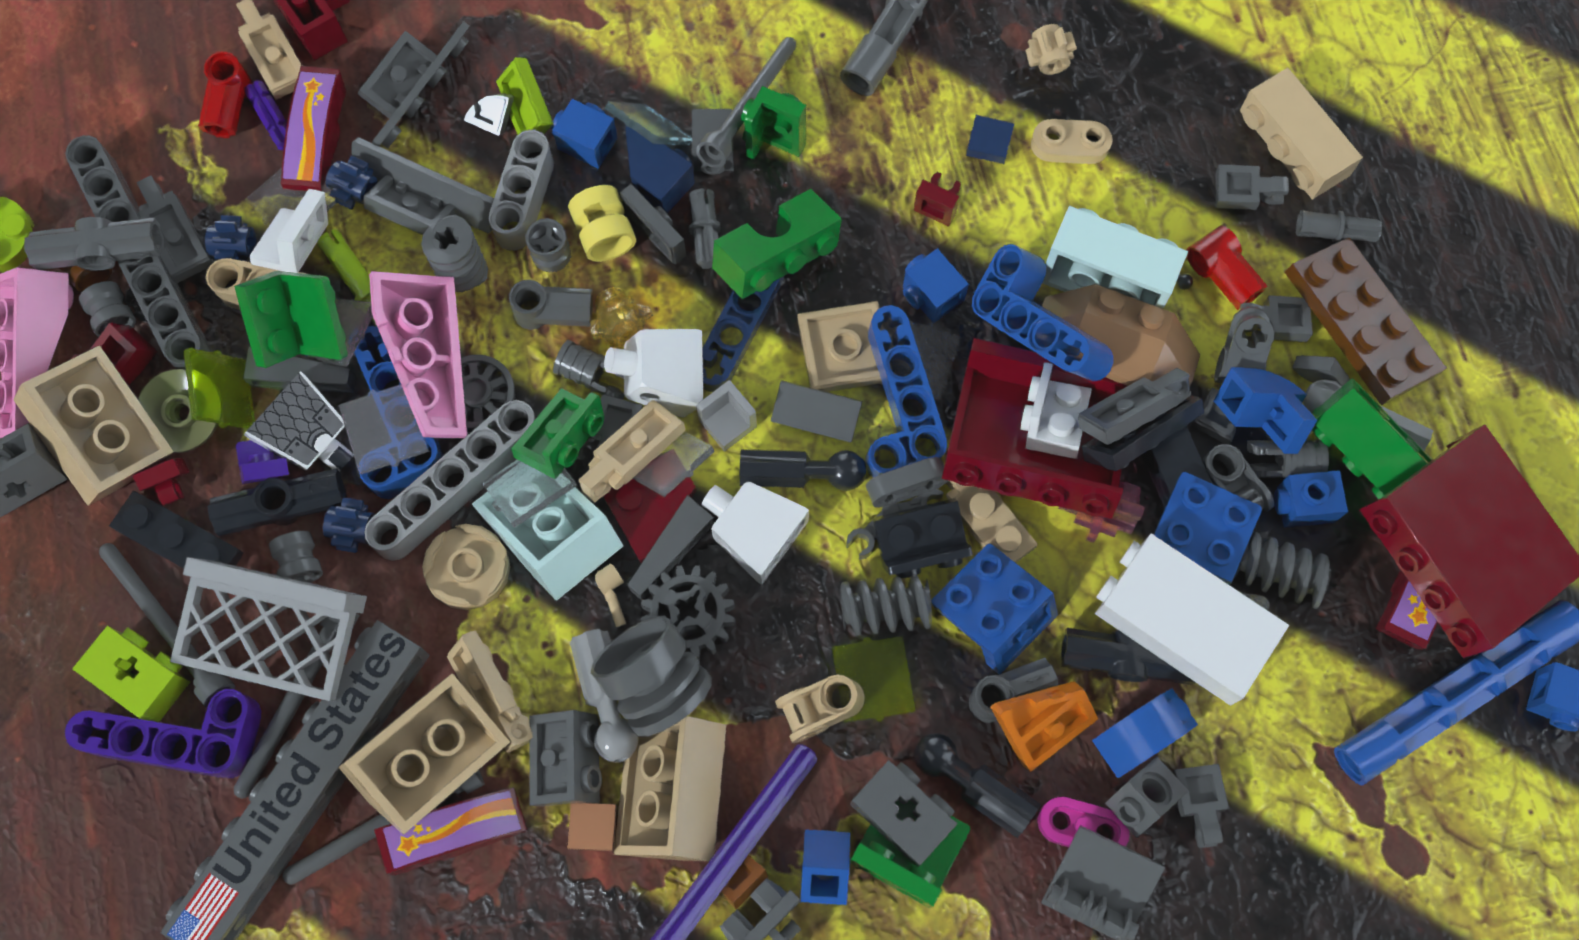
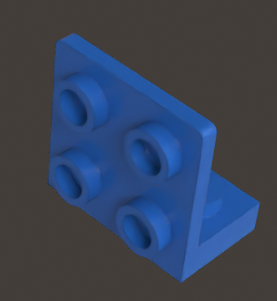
(1208, 525)
(997, 606)

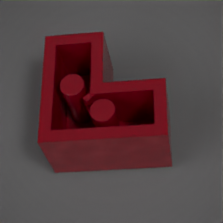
(314, 24)

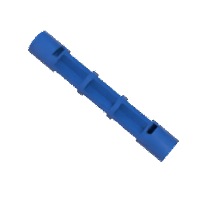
(1459, 693)

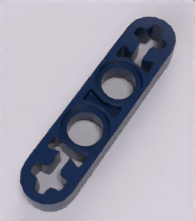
(747, 323)

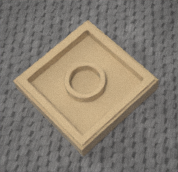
(839, 347)

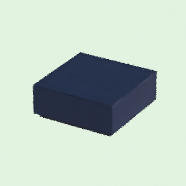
(990, 139)

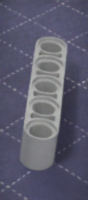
(432, 483)

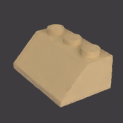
(92, 424)
(424, 754)
(672, 793)

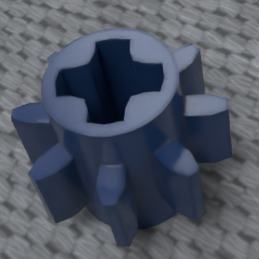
(350, 181)
(230, 239)
(347, 524)

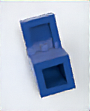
(1267, 401)
(1145, 732)

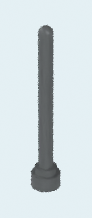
(717, 145)
(206, 682)
(282, 719)
(353, 840)

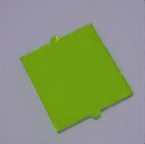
(218, 389)
(882, 674)

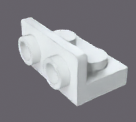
(1054, 417)

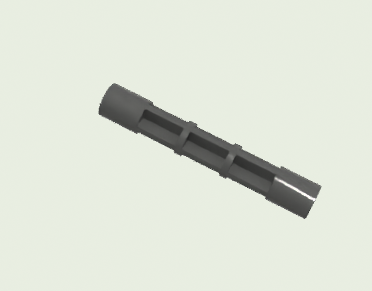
(879, 47)

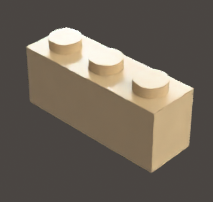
(1300, 133)

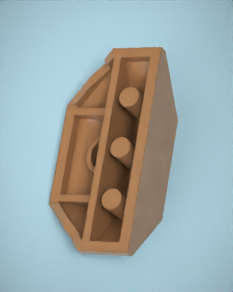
(1140, 335)

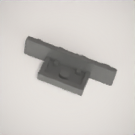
(403, 75)
(416, 194)

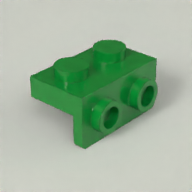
(774, 120)
(559, 432)

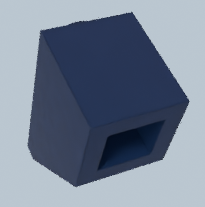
(658, 171)

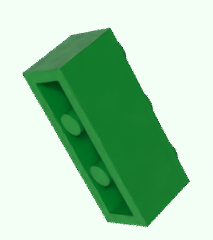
(1368, 438)

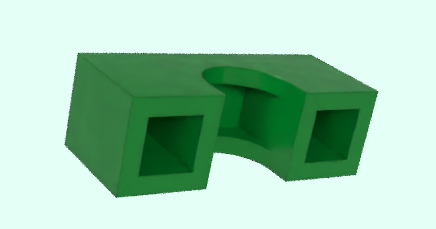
(753, 261)

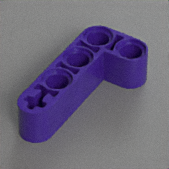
(161, 738)

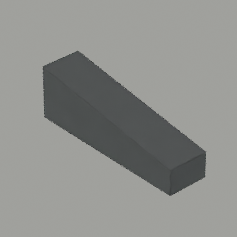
(322, 375)
(677, 539)

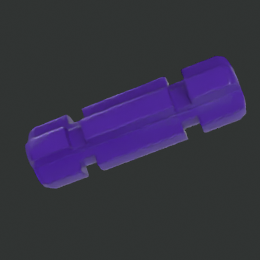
(267, 112)

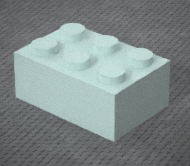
(1112, 256)

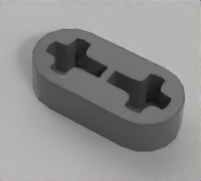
(906, 482)

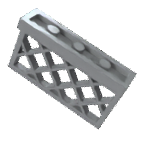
(276, 590)

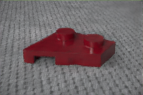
(644, 512)

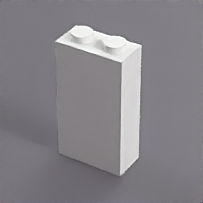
(1190, 619)

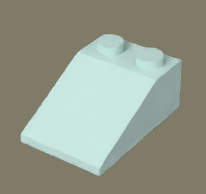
(558, 542)

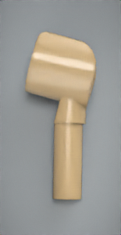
(607, 580)

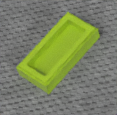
(528, 106)

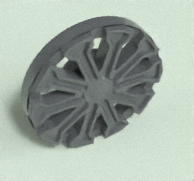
(481, 390)

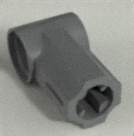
(555, 305)
(1011, 684)

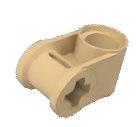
(812, 709)

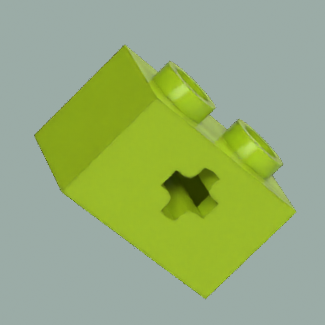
(110, 665)

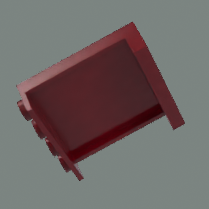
(990, 447)
(1474, 542)

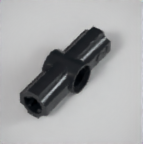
(253, 506)
(1117, 656)

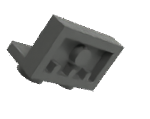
(564, 758)

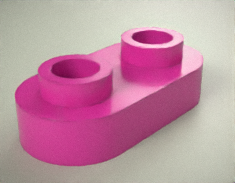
(1079, 814)

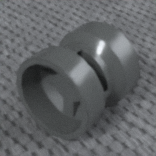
(544, 237)
(106, 306)
(296, 556)

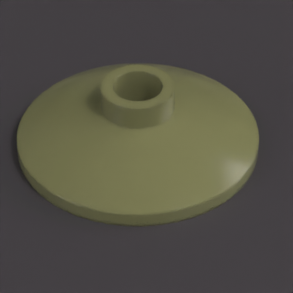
(163, 400)

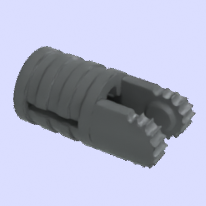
(584, 368)
(1311, 459)

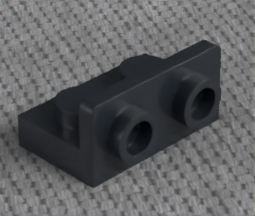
(922, 538)

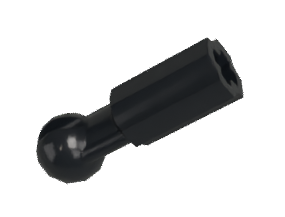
(794, 469)
(980, 786)

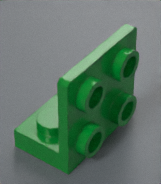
(291, 317)
(922, 883)

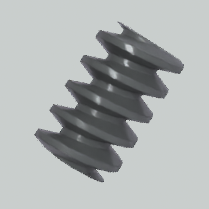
(455, 252)
(1285, 568)
(886, 604)

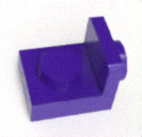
(259, 463)

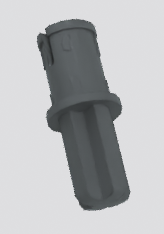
(703, 225)
(1337, 226)

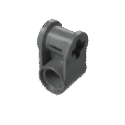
(1242, 349)
(1240, 478)

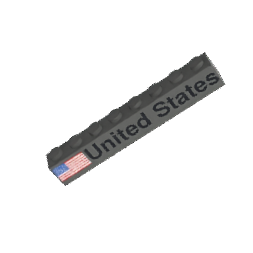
(296, 791)

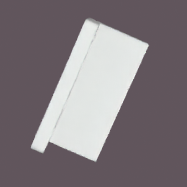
(292, 234)

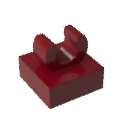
(936, 201)
(163, 479)

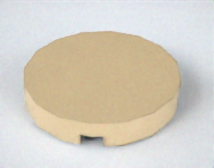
(466, 567)

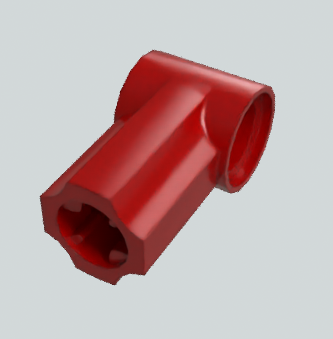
(223, 97)
(1221, 259)

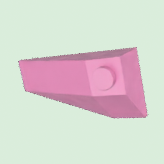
(31, 322)
(422, 339)

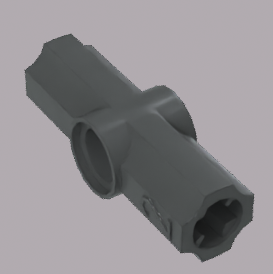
(94, 243)

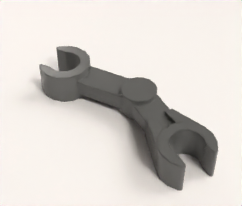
(868, 532)

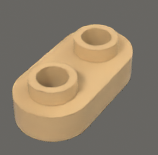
(1072, 141)

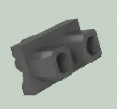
(776, 905)

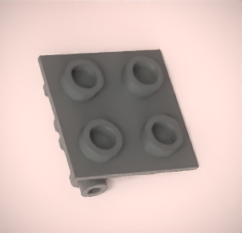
(1103, 884)

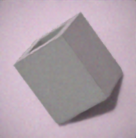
(727, 415)

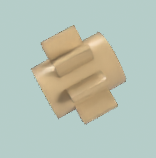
(1051, 49)

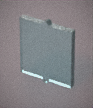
(649, 123)

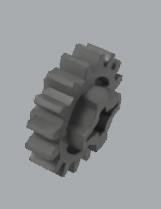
(699, 597)

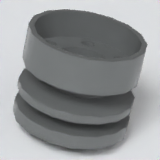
(651, 676)

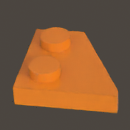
(1044, 721)

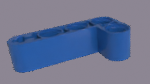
(1008, 304)
(377, 378)
(901, 388)

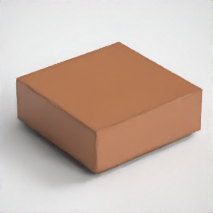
(592, 827)

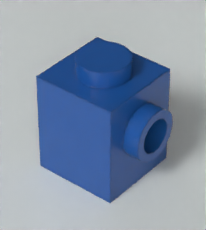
(584, 132)
(933, 285)
(1310, 499)
(1556, 695)
(825, 867)

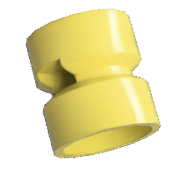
(602, 223)

